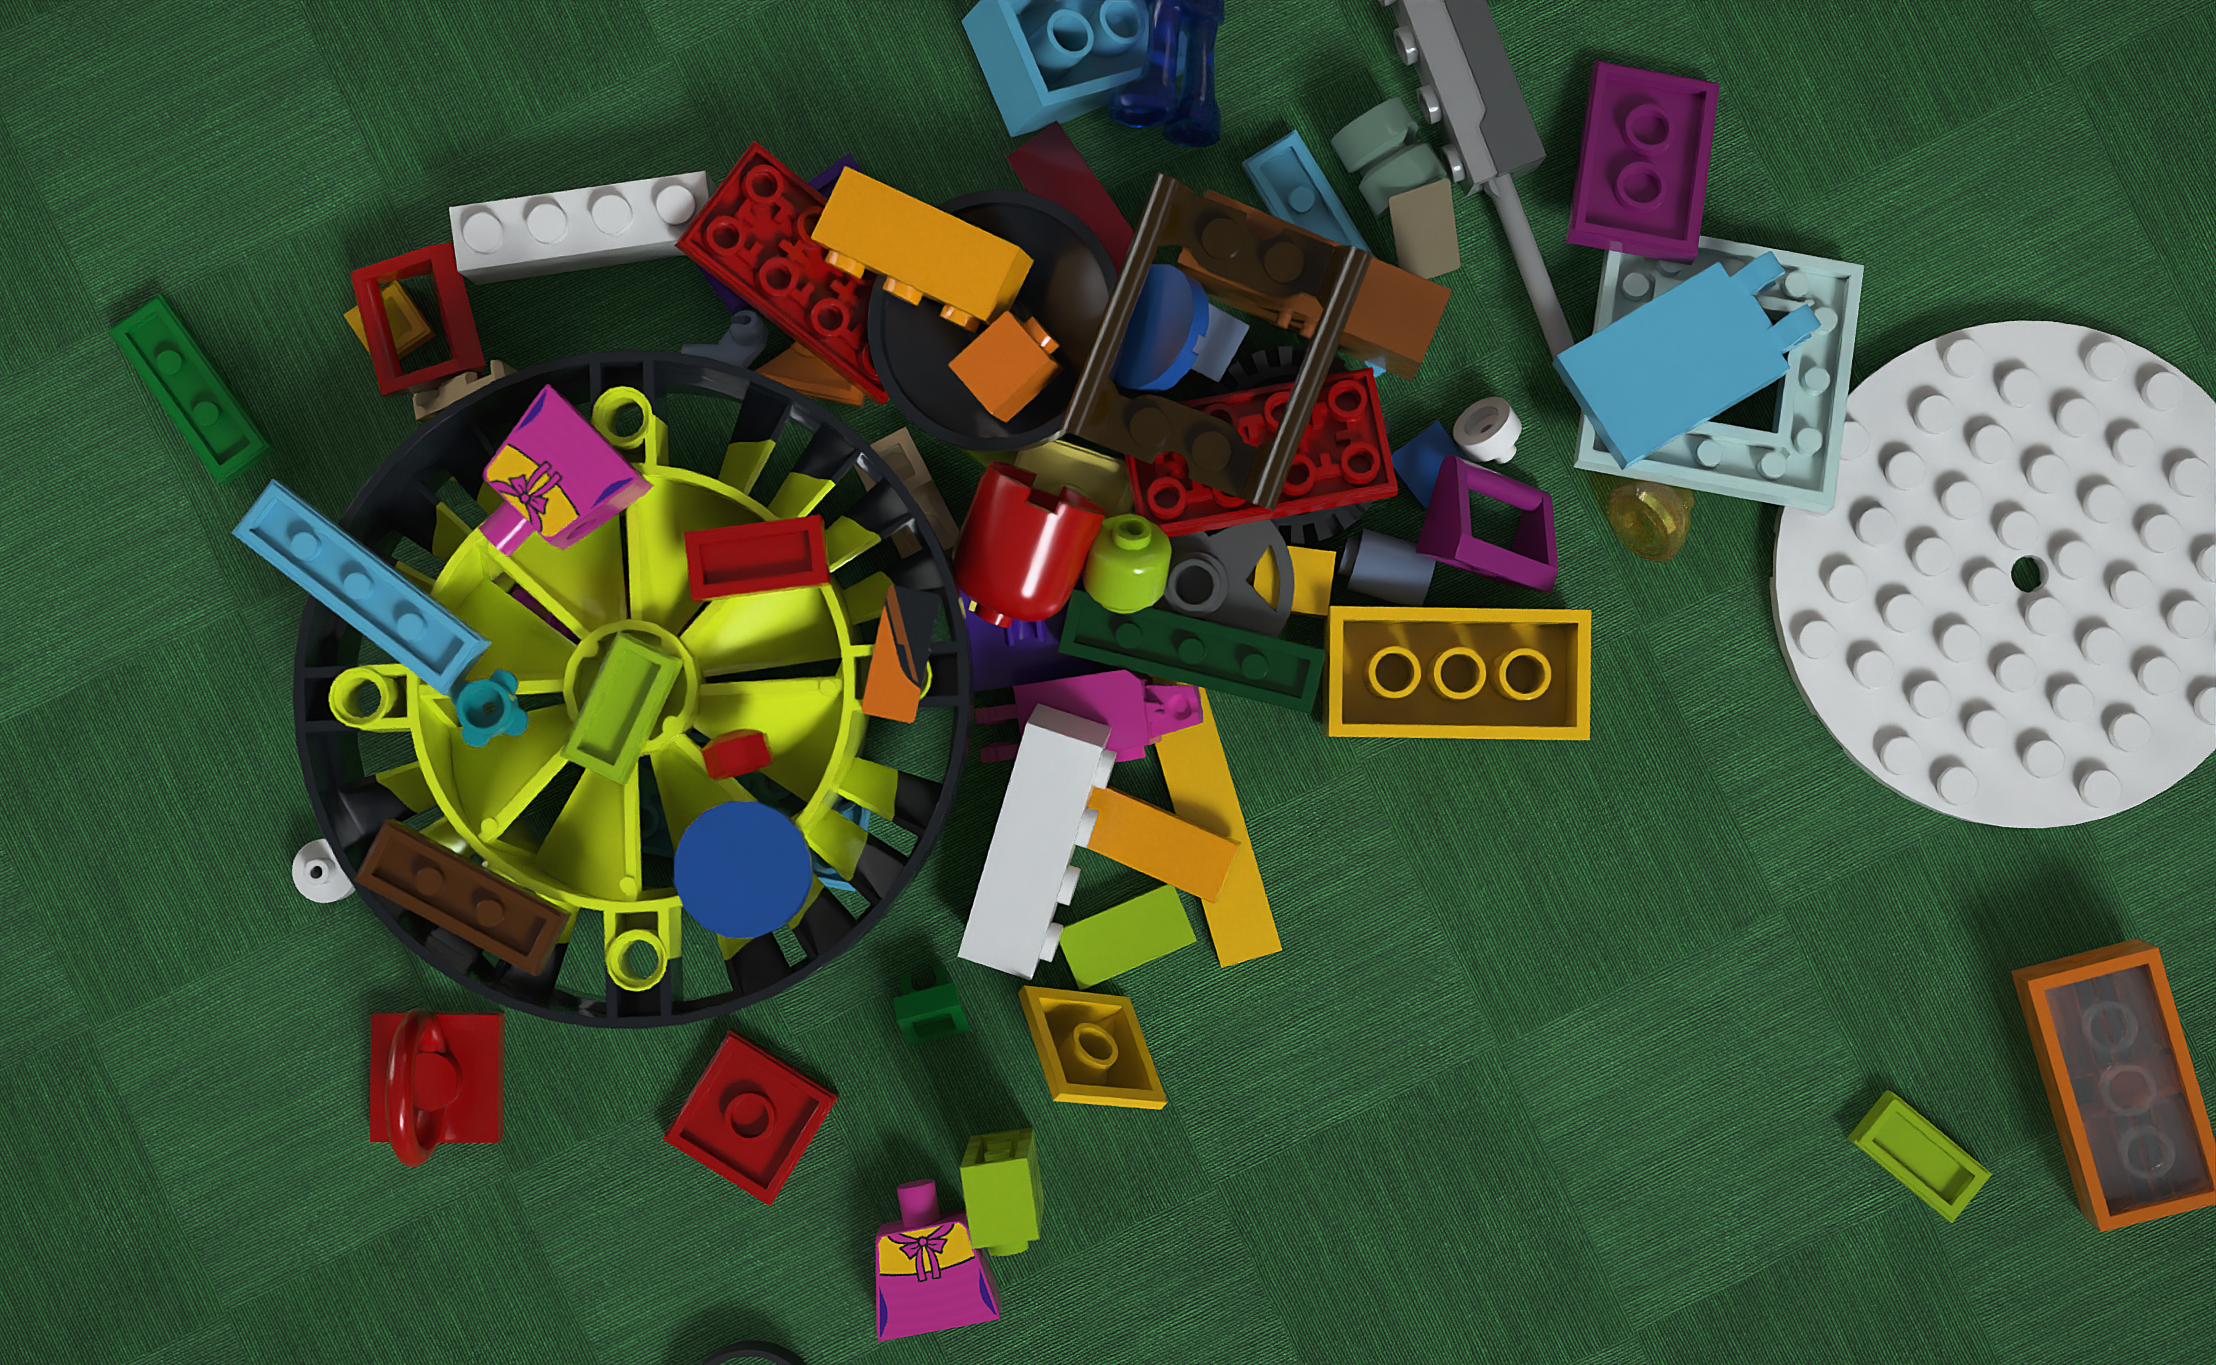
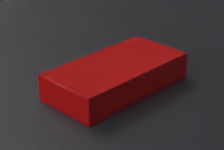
(757, 558)

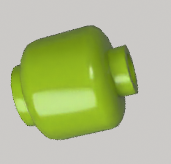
(1126, 566)

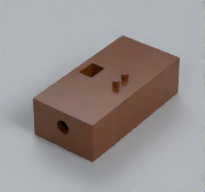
(1388, 321)

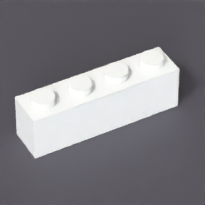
(576, 228)
(1035, 841)

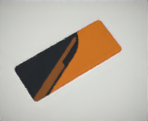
(901, 653)

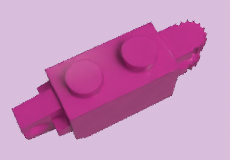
(1115, 698)

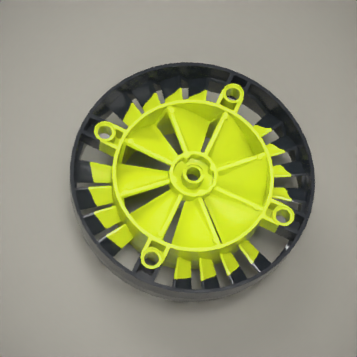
(595, 842)

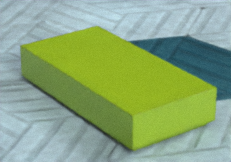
(621, 708)
(1126, 935)
(1919, 1156)

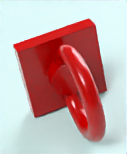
(436, 1080)

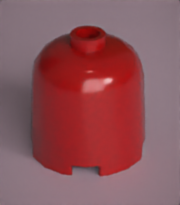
(1022, 546)

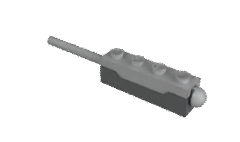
(1483, 125)

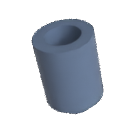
(1386, 568)

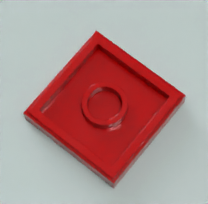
(751, 1116)

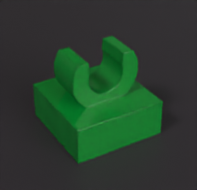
(932, 1011)

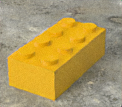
(1457, 673)

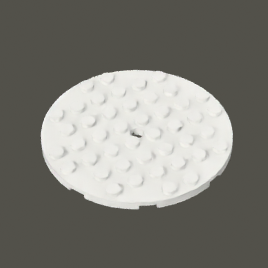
(1906, 596)

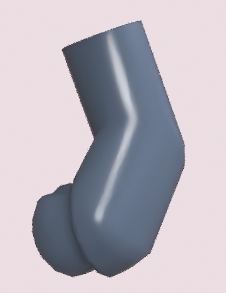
(739, 344)

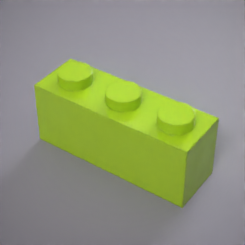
(1003, 1191)

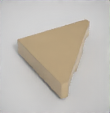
(433, 402)

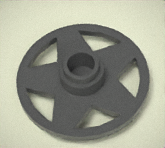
(1211, 575)

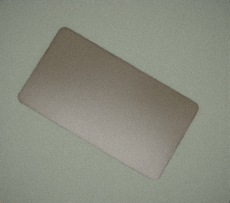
(1425, 230)

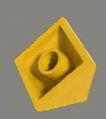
(1091, 1048)

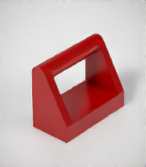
(454, 310)

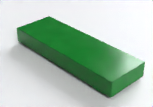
(192, 389)

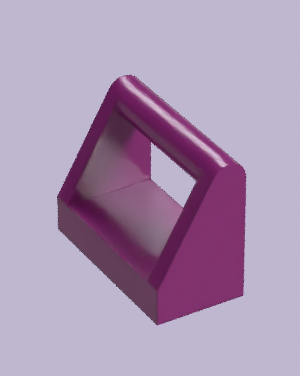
(1449, 538)

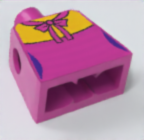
(557, 478)
(928, 1269)

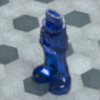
(1152, 98)

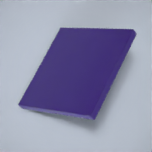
(1022, 652)

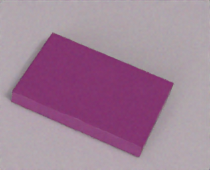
(1643, 163)

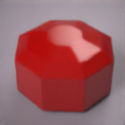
(737, 753)

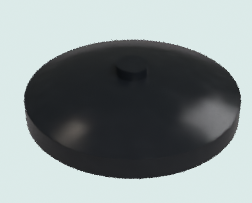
(1062, 290)

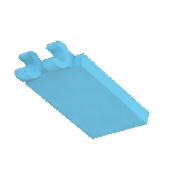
(1682, 358)

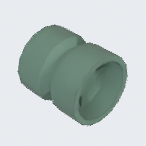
(1386, 154)

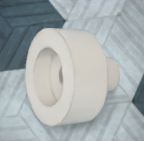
(1488, 430)
(309, 879)

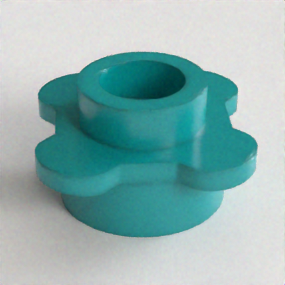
(470, 704)

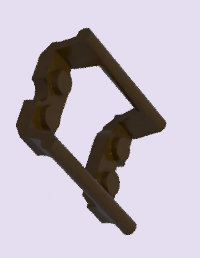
(1225, 248)

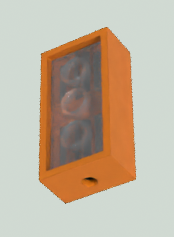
(2120, 1083)

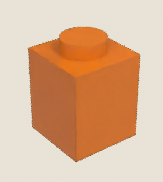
(1008, 364)

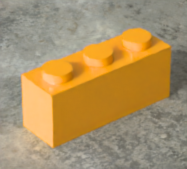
(920, 251)

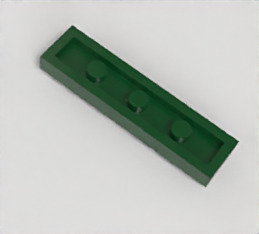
(1195, 652)

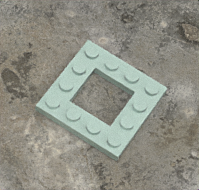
(1802, 453)

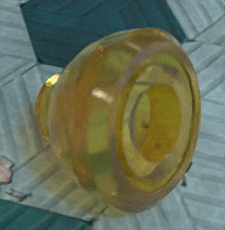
(1651, 518)

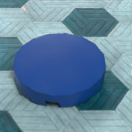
(1163, 331)
(743, 869)

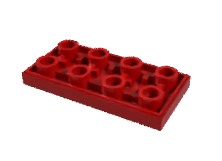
(761, 247)
(1337, 464)

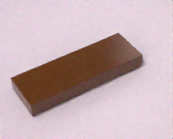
(462, 896)

